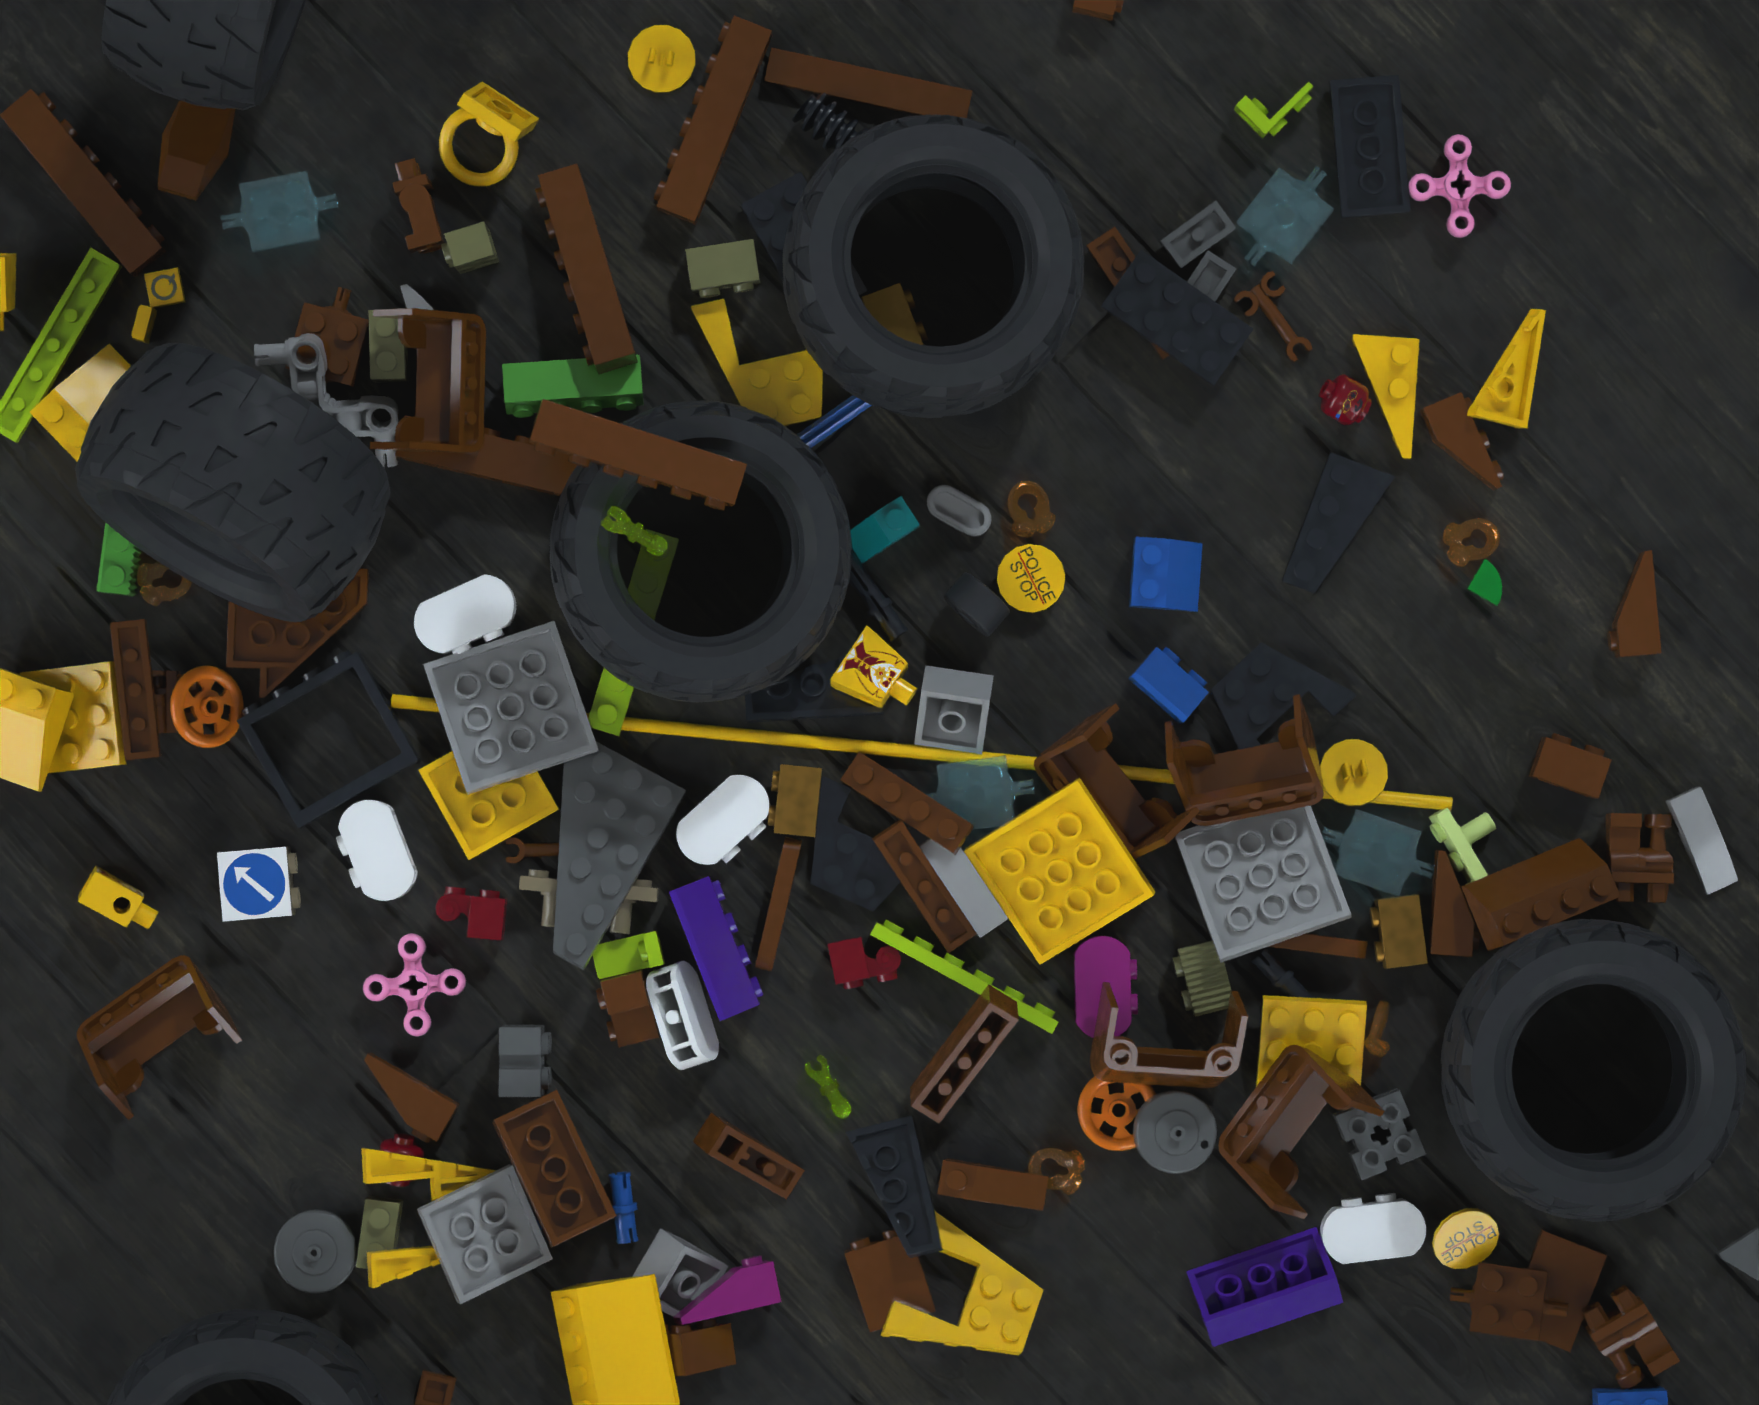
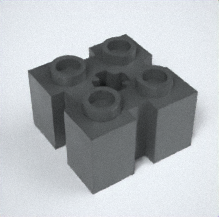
(523, 1060)
(1370, 1154)

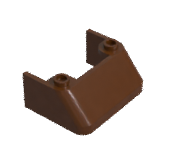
(447, 381)
(1083, 754)
(1247, 779)
(147, 1022)
(1123, 1062)
(1278, 1116)

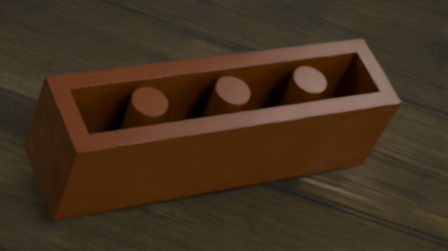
(964, 1053)

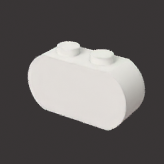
(465, 615)
(724, 820)
(376, 850)
(682, 1015)
(1372, 1229)

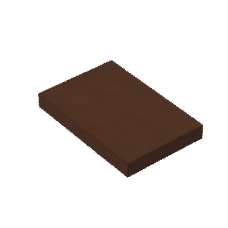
(1571, 1280)

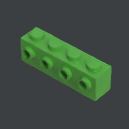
(571, 385)

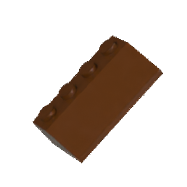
(1539, 892)

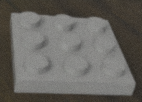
(484, 1234)

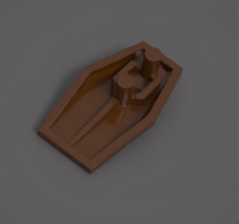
(194, 148)

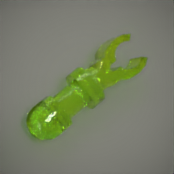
(654, 543)
(829, 1087)

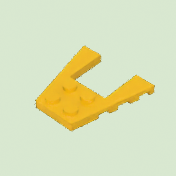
(778, 387)
(391, 1167)
(994, 1313)

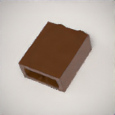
(886, 1275)

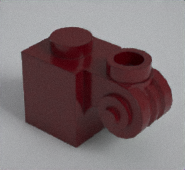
(484, 912)
(853, 965)

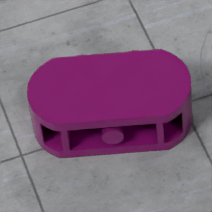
(1100, 961)

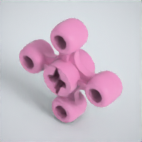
(1475, 186)
(414, 1002)

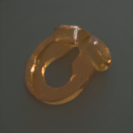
(1022, 524)
(1455, 533)
(152, 595)
(1373, 1042)
(1072, 1160)

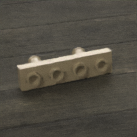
(539, 881)

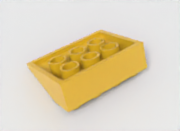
(73, 403)
(29, 727)
(615, 1343)

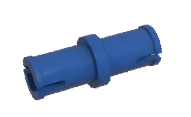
(624, 1207)

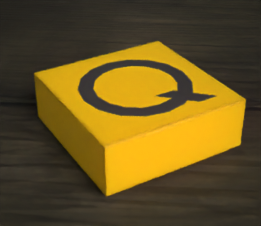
(164, 287)
(144, 324)

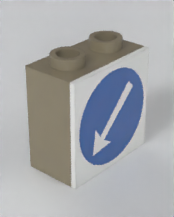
(258, 883)

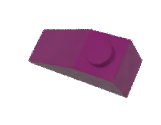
(736, 1291)

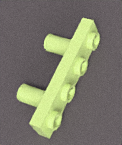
(1460, 841)

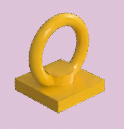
(495, 115)

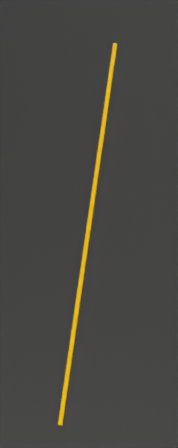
(894, 749)

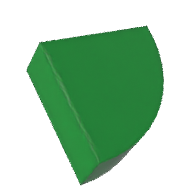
(1487, 583)

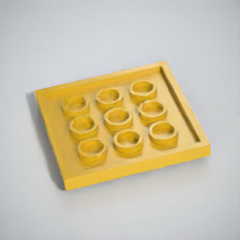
(1059, 871)

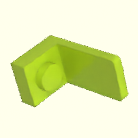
(1254, 112)
(628, 955)

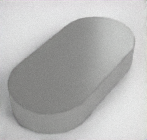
(959, 510)

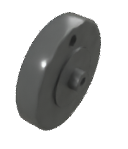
(1174, 1131)
(315, 1251)

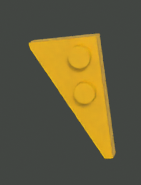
(1392, 370)
(1510, 386)

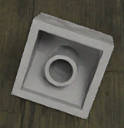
(953, 709)
(679, 1270)

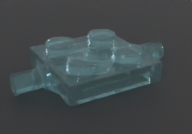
(279, 211)
(1285, 216)
(980, 790)
(1377, 852)

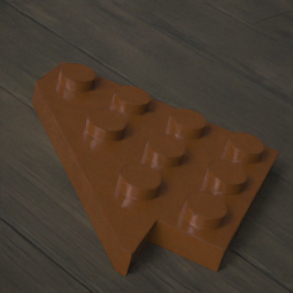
(283, 646)

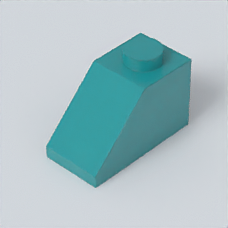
(882, 529)

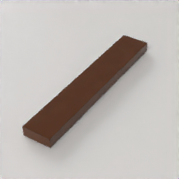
(865, 85)

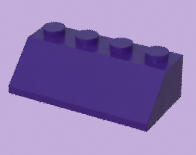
(715, 947)
(1265, 1286)

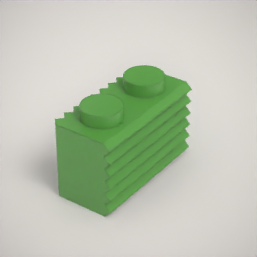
(118, 564)

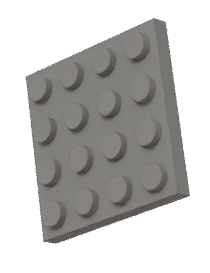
(510, 707)
(1262, 880)

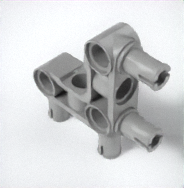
(309, 381)

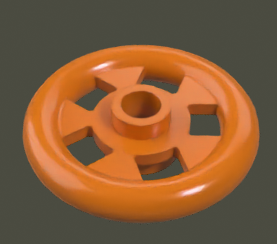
(182, 699)
(1091, 1122)

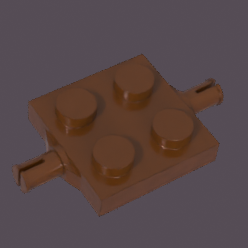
(341, 334)
(1509, 1301)

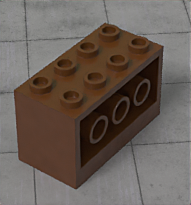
(554, 1168)

